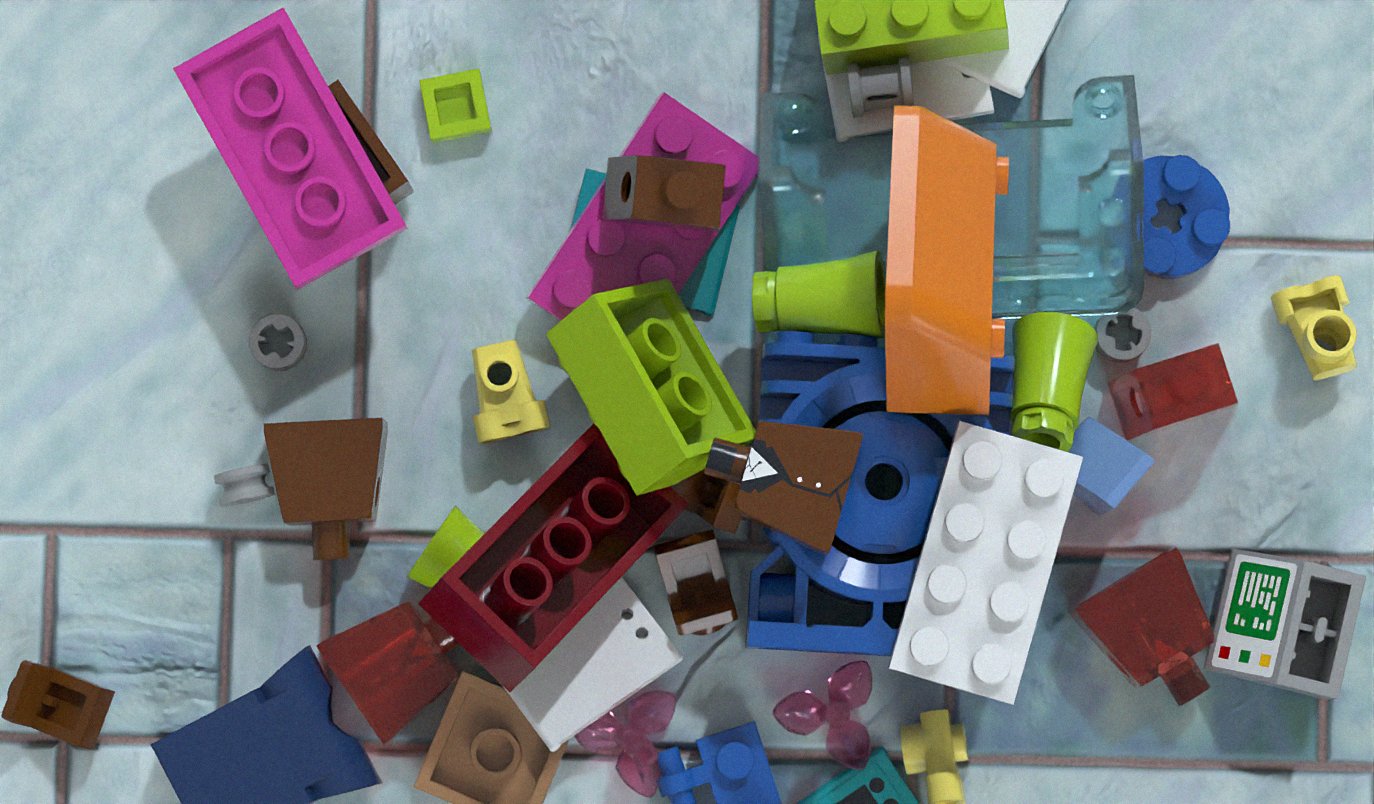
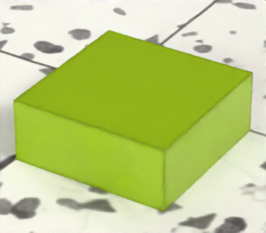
(455, 105)

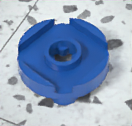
(1202, 227)

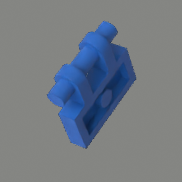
(731, 764)

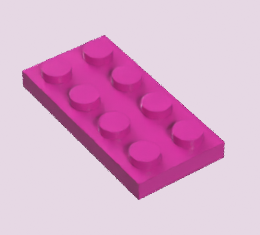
(290, 148)
(618, 255)

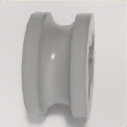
(282, 324)
(1106, 344)
(244, 485)

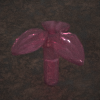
(847, 690)
(637, 760)

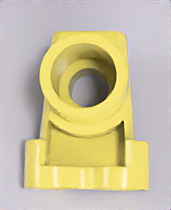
(1318, 314)
(506, 408)
(936, 748)

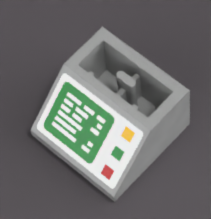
(1285, 623)

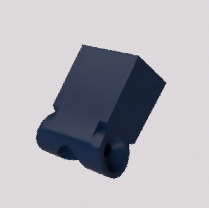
(268, 745)

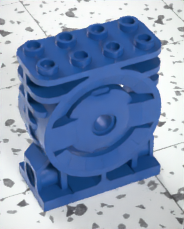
(808, 388)

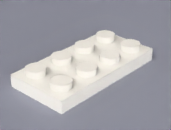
(985, 562)

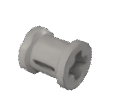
(880, 86)

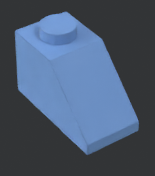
(1108, 466)

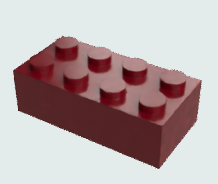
(549, 560)

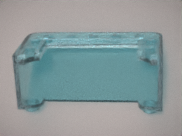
(1061, 235)

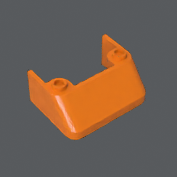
(941, 266)

